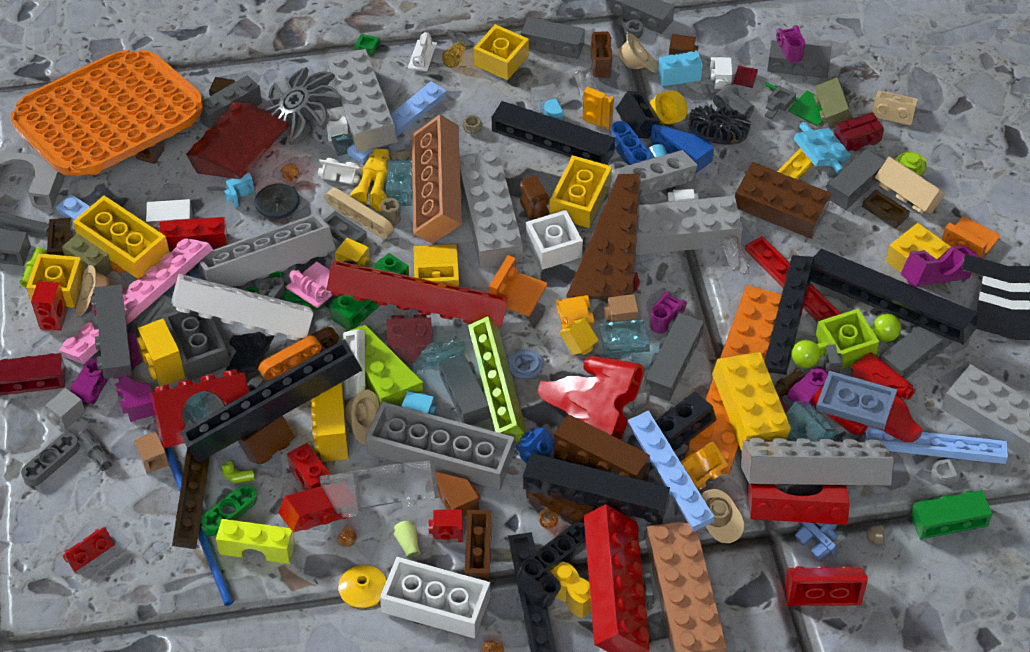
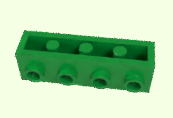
(351, 312)

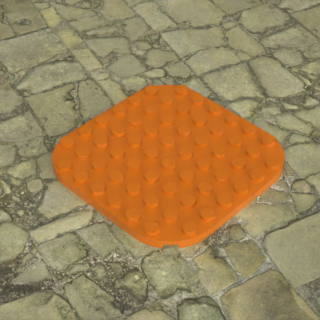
(106, 112)

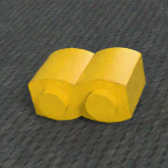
(573, 590)

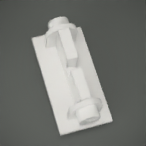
(422, 53)
(332, 167)

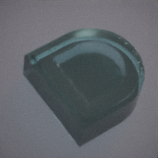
(342, 143)

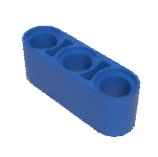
(628, 143)

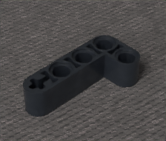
(535, 574)

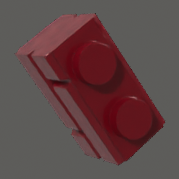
(859, 132)

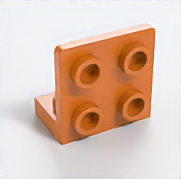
(972, 235)
(521, 290)

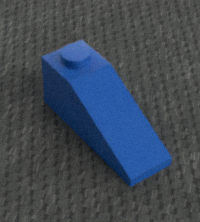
(674, 140)

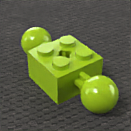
(850, 334)

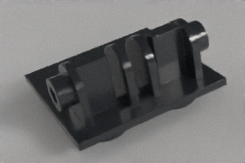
(249, 351)

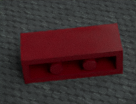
(32, 374)

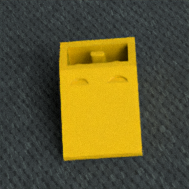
(437, 263)

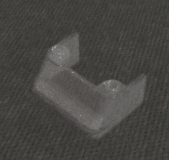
(380, 486)

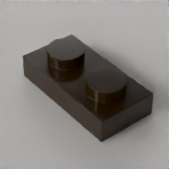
(886, 208)
(58, 234)

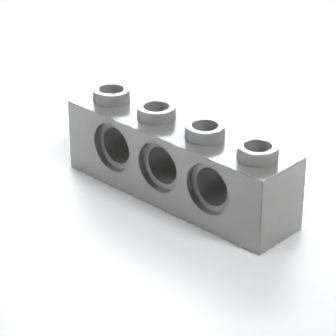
(661, 172)

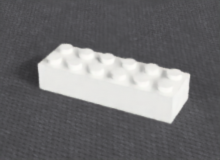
(241, 306)

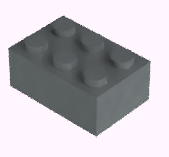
(198, 343)

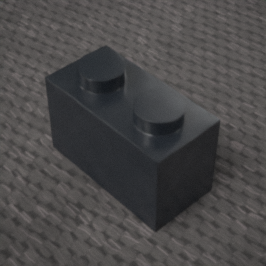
(638, 113)

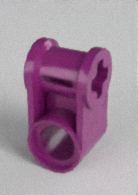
(791, 43)
(664, 311)
(89, 383)
(808, 386)

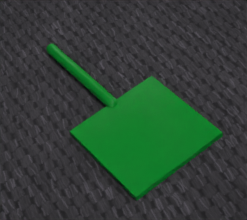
(804, 107)

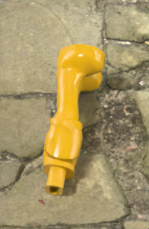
(374, 170)

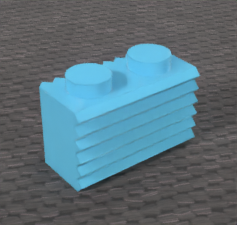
(680, 68)

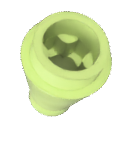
(407, 537)

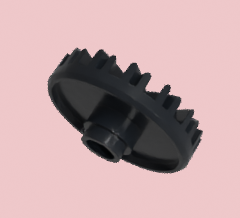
(719, 126)

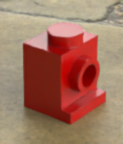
(447, 524)

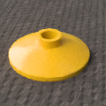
(365, 594)

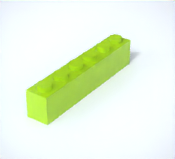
(497, 378)

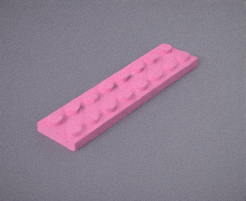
(141, 294)

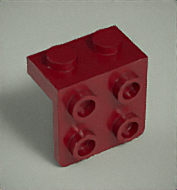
(408, 336)

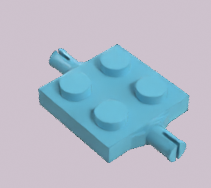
(822, 147)

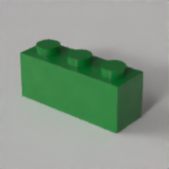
(951, 514)

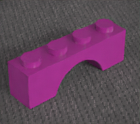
(926, 270)
(136, 395)

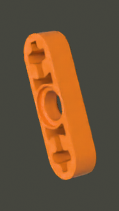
(280, 362)

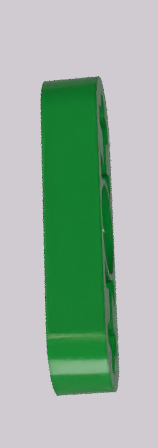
(233, 501)

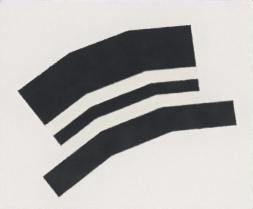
(1003, 298)

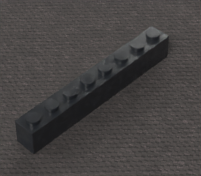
(894, 296)
(270, 401)

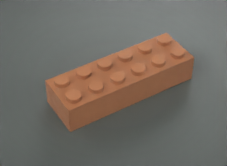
(436, 179)
(684, 589)

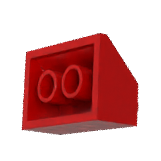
(825, 586)

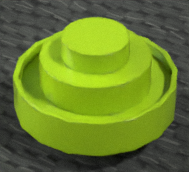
(913, 161)

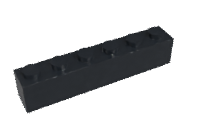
(552, 133)
(596, 488)

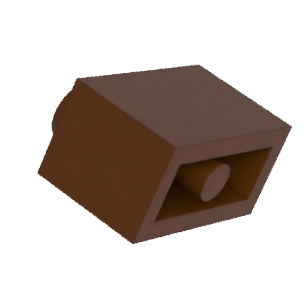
(267, 440)

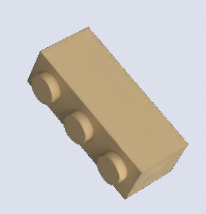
(909, 186)

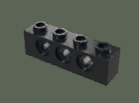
(683, 422)

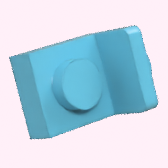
(238, 188)

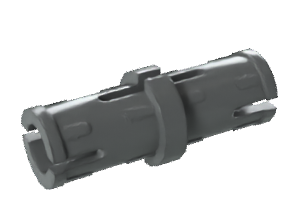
(94, 450)

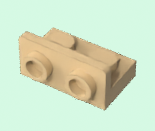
(894, 107)

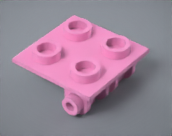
(311, 284)

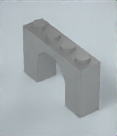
(46, 180)

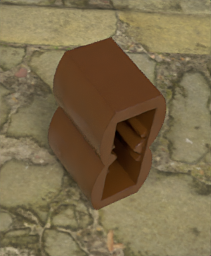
(601, 54)
(534, 198)

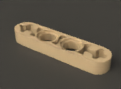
(359, 213)

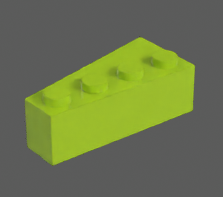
(386, 372)

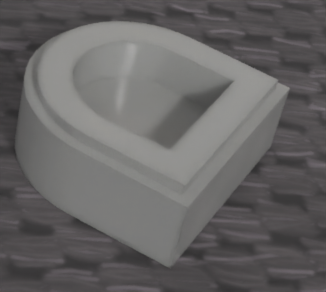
(944, 472)

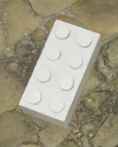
(435, 597)

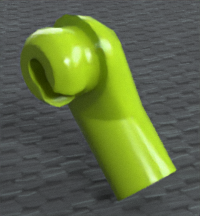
(235, 475)

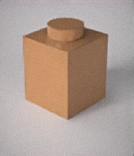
(621, 308)
(151, 452)

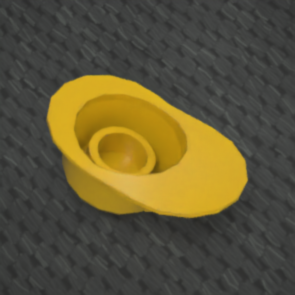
(669, 107)

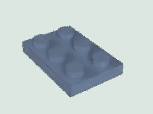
(856, 400)

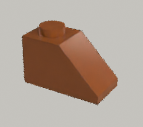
(457, 493)

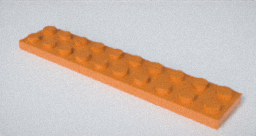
(748, 335)

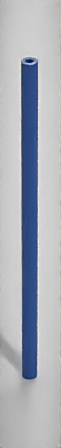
(203, 539)

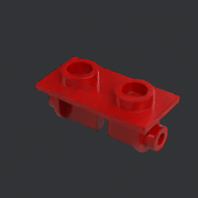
(88, 549)

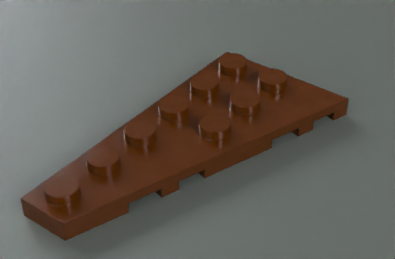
(611, 252)

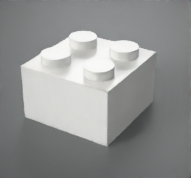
(554, 239)

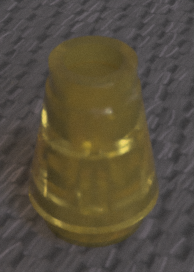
(453, 54)

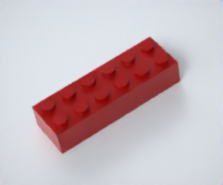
(616, 581)

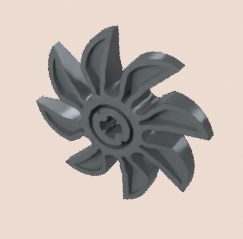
(303, 102)

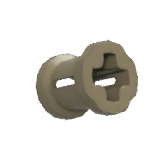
(390, 210)

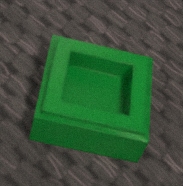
(367, 42)

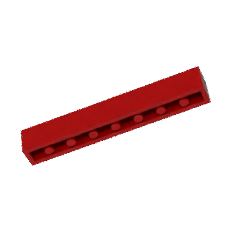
(415, 293)

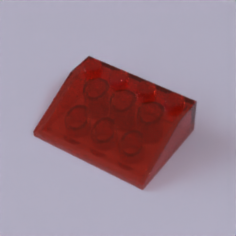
(235, 141)

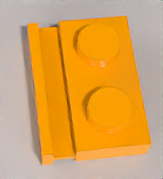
(597, 108)

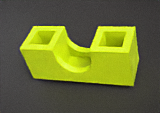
(273, 541)

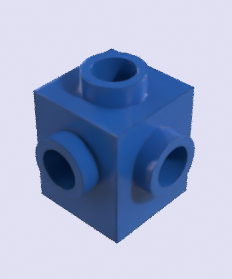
(537, 442)

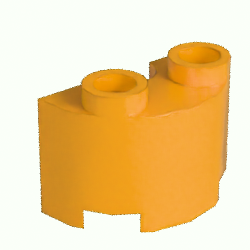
(574, 309)
(704, 465)

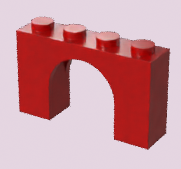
(169, 402)
(826, 507)

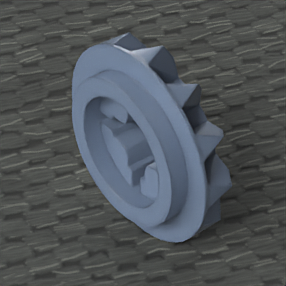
(529, 358)

